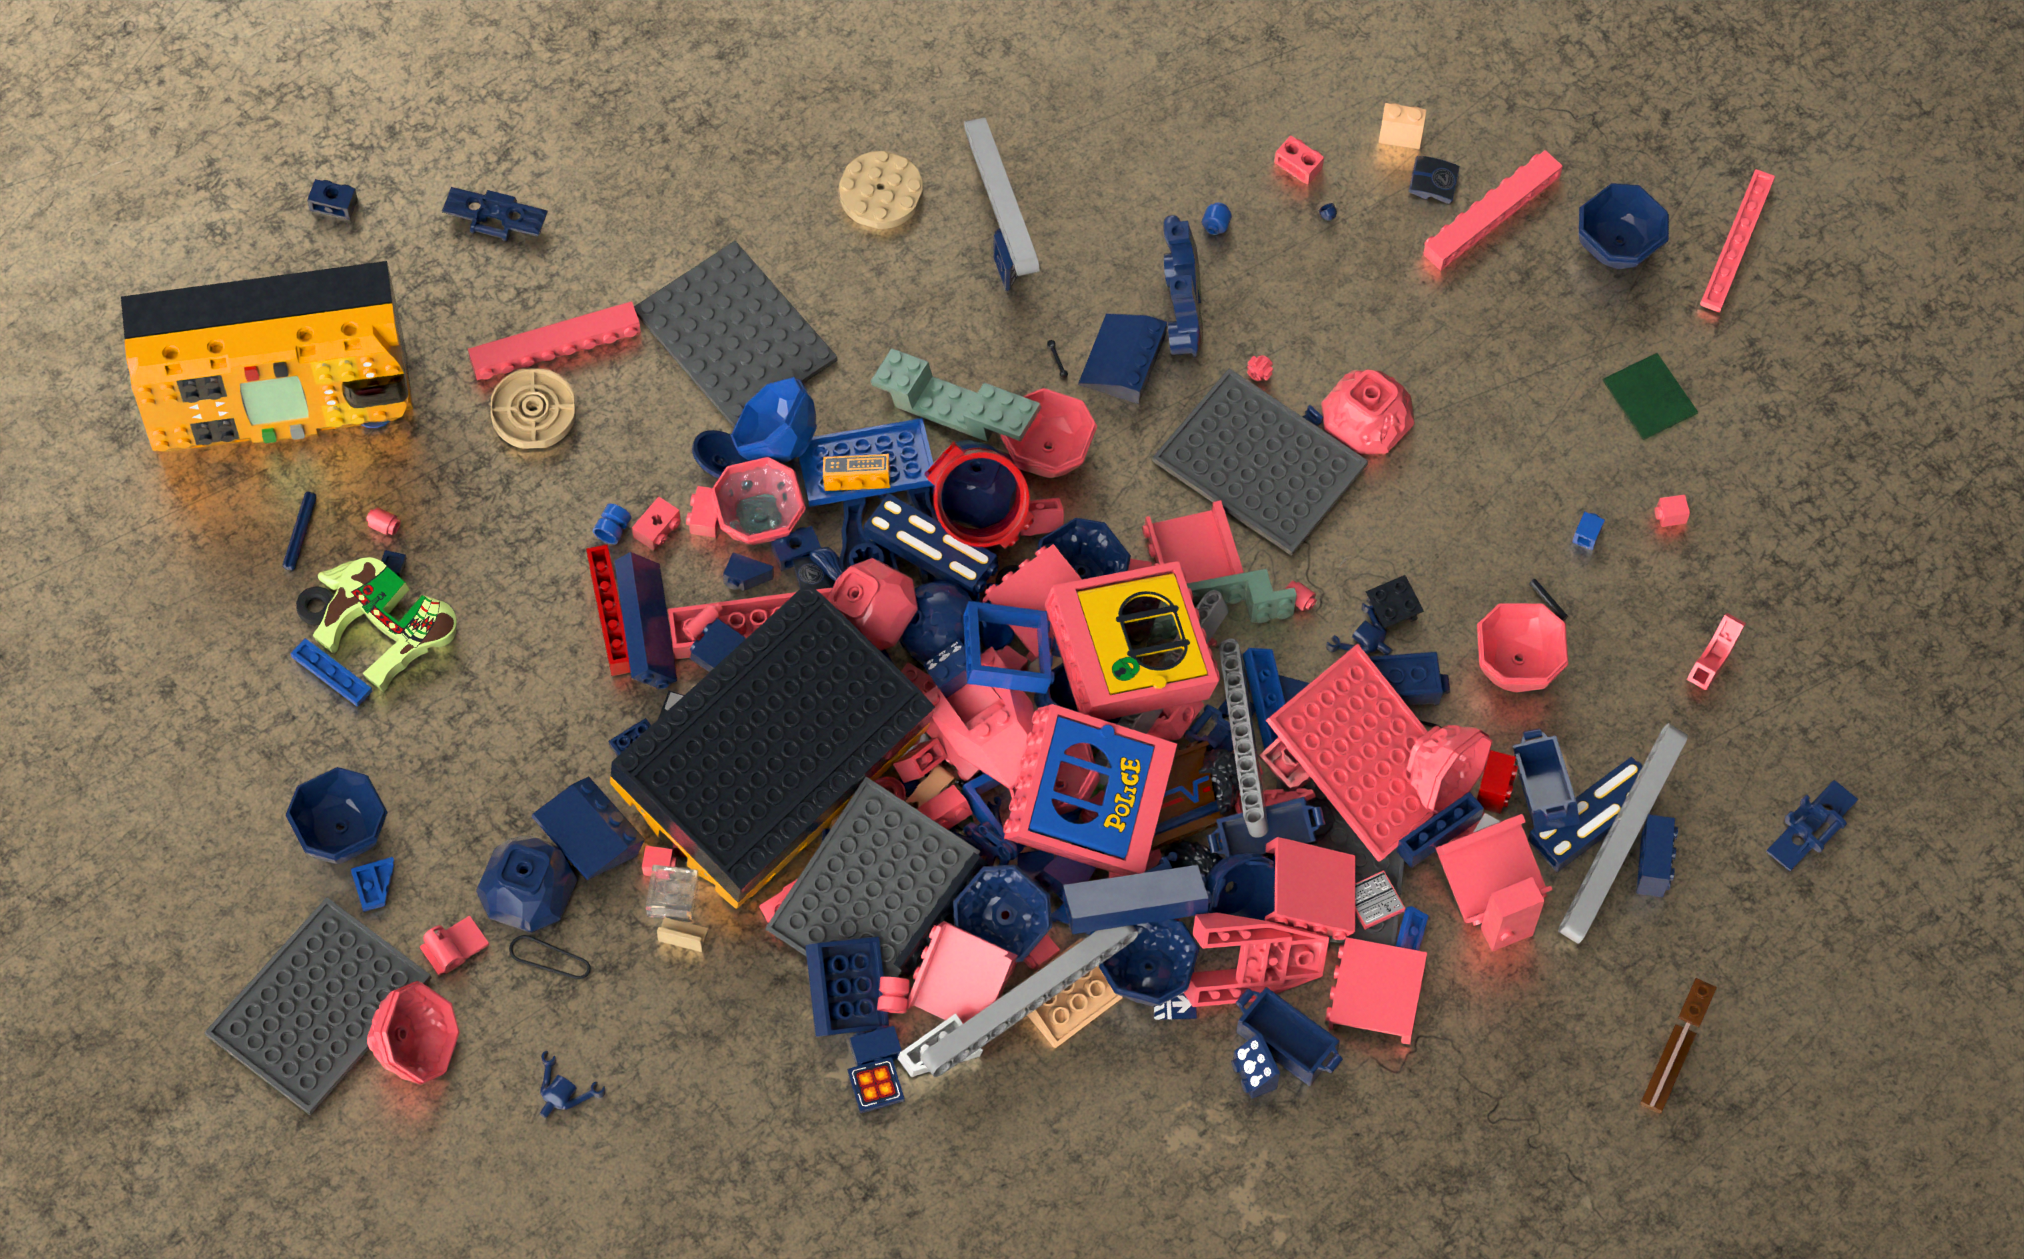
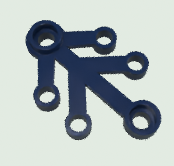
(1004, 848)

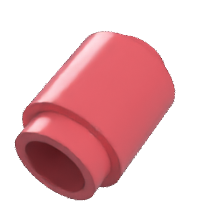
(383, 521)
(1305, 597)

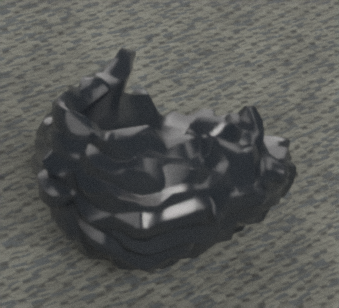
(1224, 777)
(1194, 854)

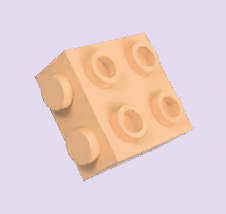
(1402, 125)

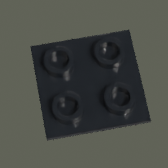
(1395, 602)

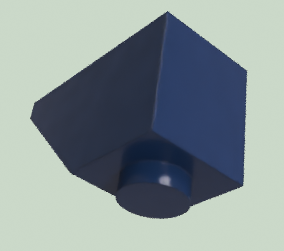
(746, 572)

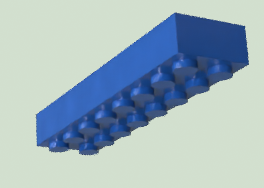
(1265, 688)

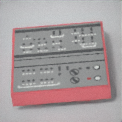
(1376, 900)

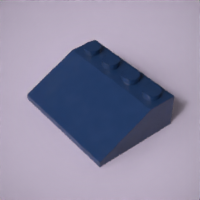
(1124, 355)
(589, 828)
(845, 985)

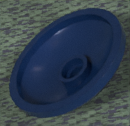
(715, 451)

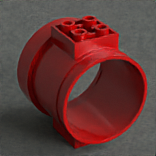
(1006, 530)

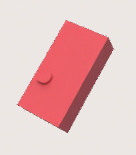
(1512, 914)

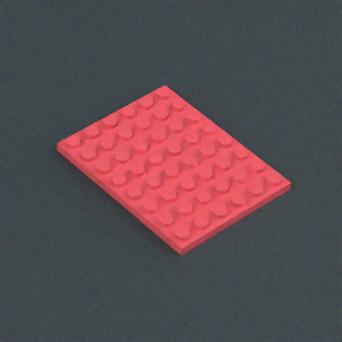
(1356, 747)

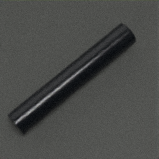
(1545, 596)

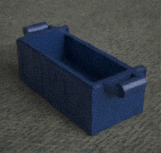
(1414, 677)
(1545, 782)
(1285, 820)
(1290, 1035)

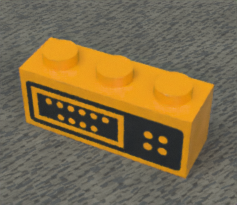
(856, 472)

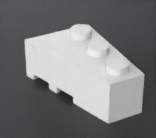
(911, 1055)

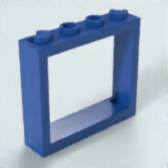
(1004, 677)
(984, 783)

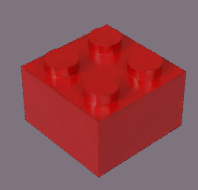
(1497, 781)

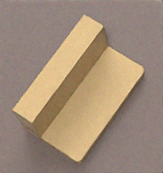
(682, 934)

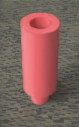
(706, 616)

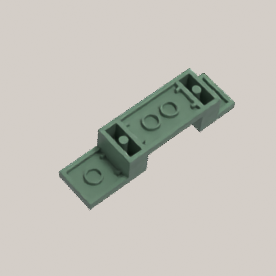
(950, 405)
(1249, 586)

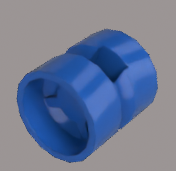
(611, 526)

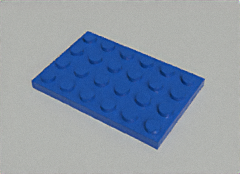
(903, 441)

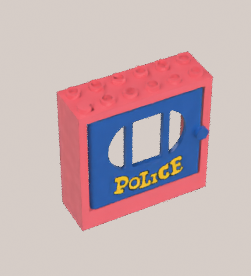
(1131, 799)

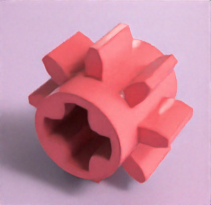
(1260, 368)

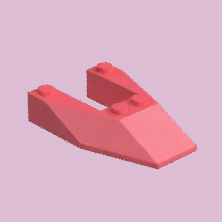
(993, 738)
(1268, 957)

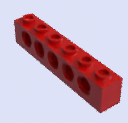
(609, 609)

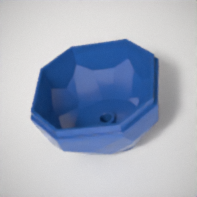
(776, 422)

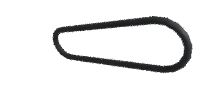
(544, 967)

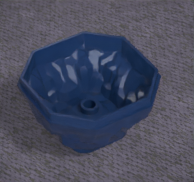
(1089, 548)
(999, 890)
(1159, 946)

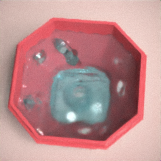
(758, 501)

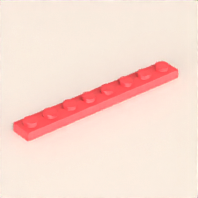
(1737, 240)

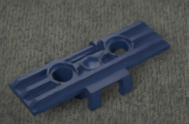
(495, 206)
(1221, 734)
(1808, 820)

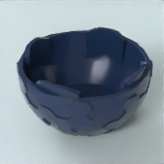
(936, 621)
(1252, 886)

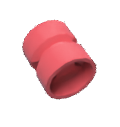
(893, 995)

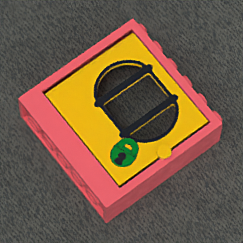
(1099, 654)

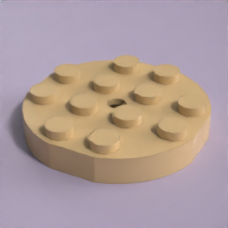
(877, 207)
(528, 390)

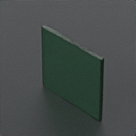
(1650, 396)

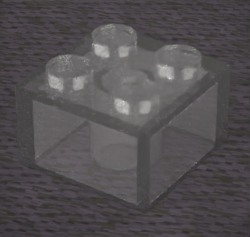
(672, 893)

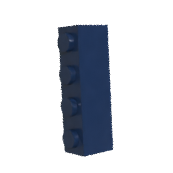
(1440, 829)

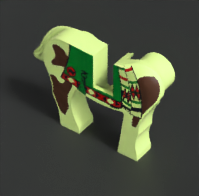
(374, 590)

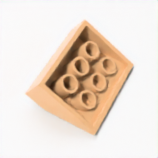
(1073, 1006)

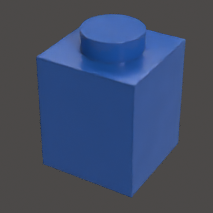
(1588, 530)

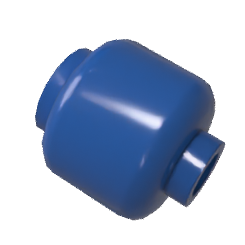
(1216, 218)

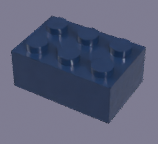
(1656, 856)

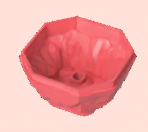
(1368, 412)
(1447, 764)
(414, 1033)

